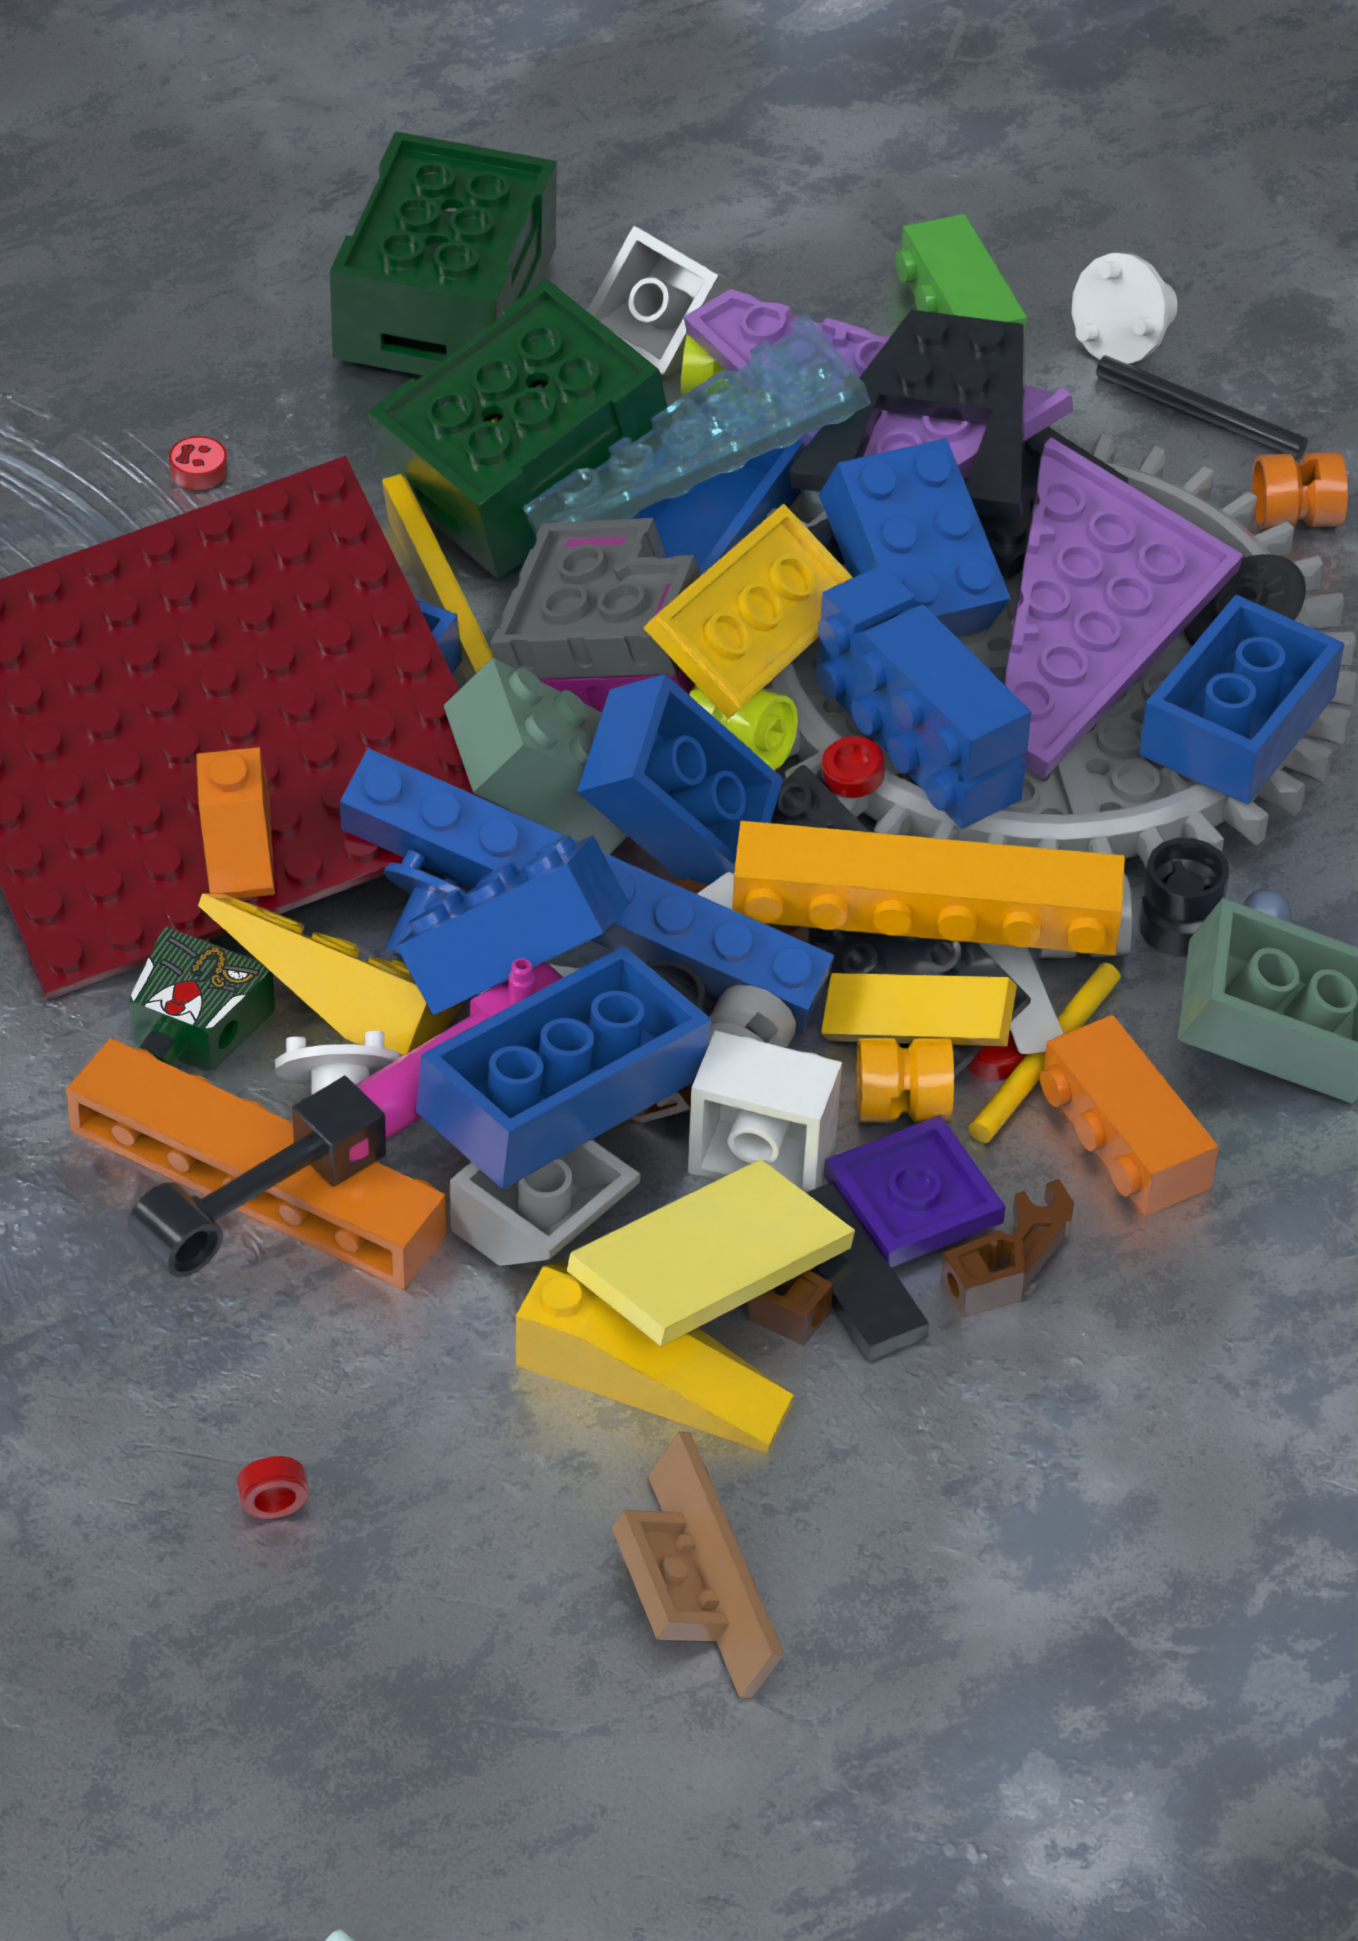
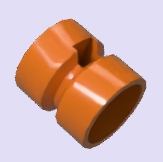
(1300, 490)

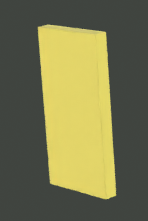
(710, 1251)

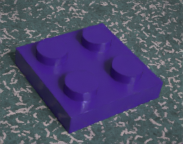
(915, 1190)

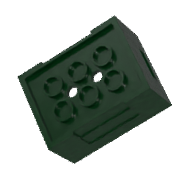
(446, 295)
(481, 472)

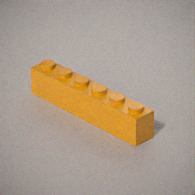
(929, 887)

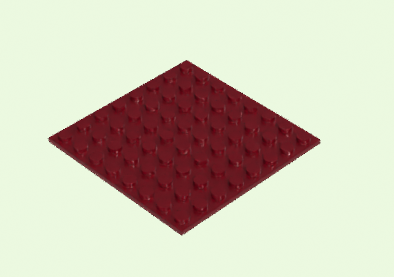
(187, 638)

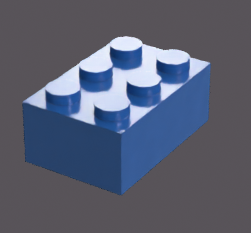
(920, 523)
(1241, 699)
(676, 778)
(514, 914)

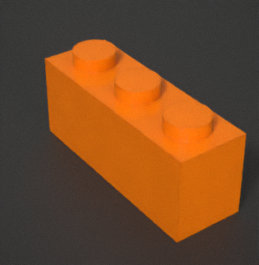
(1128, 1115)

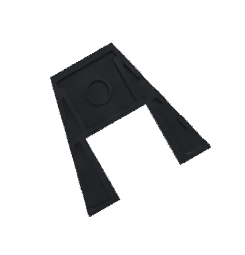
(947, 371)

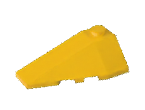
(332, 978)
(691, 1380)

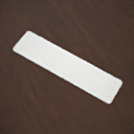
(1038, 1020)

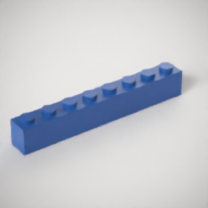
(663, 921)

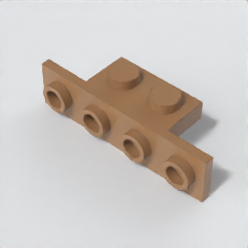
(694, 1570)

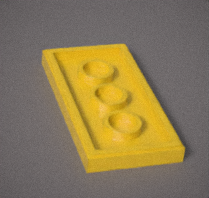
(749, 611)

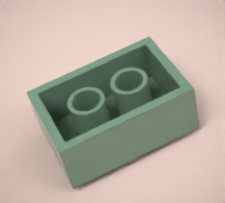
(529, 750)
(1273, 999)

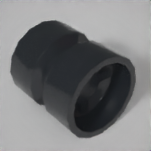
(1181, 889)

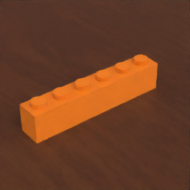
(210, 1137)

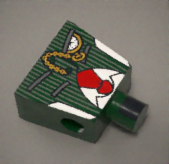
(198, 1001)

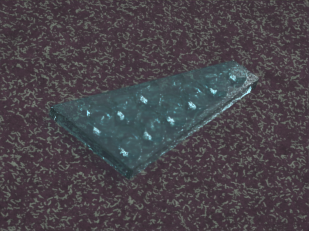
(714, 430)

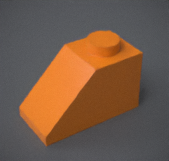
(236, 822)

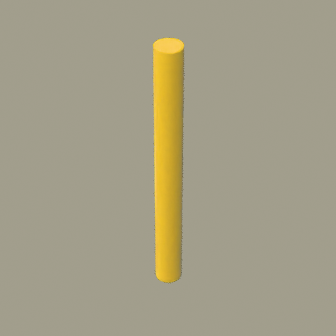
(1028, 1071)

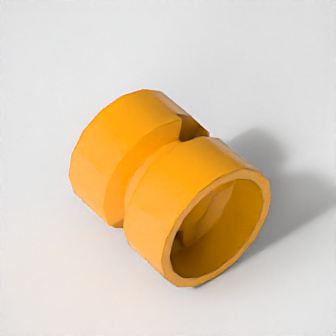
(904, 1079)

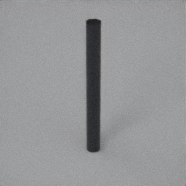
(1202, 406)

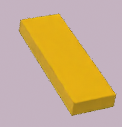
(919, 1006)

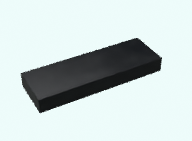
(866, 1288)

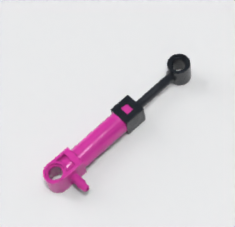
(333, 1131)

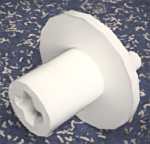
(1122, 307)
(327, 1063)

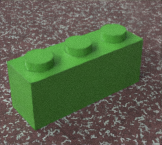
(954, 272)

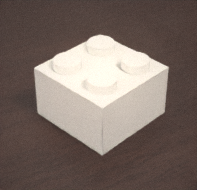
(766, 1106)

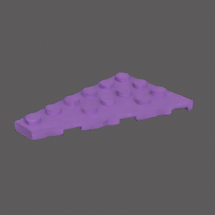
(739, 322)
(1099, 597)

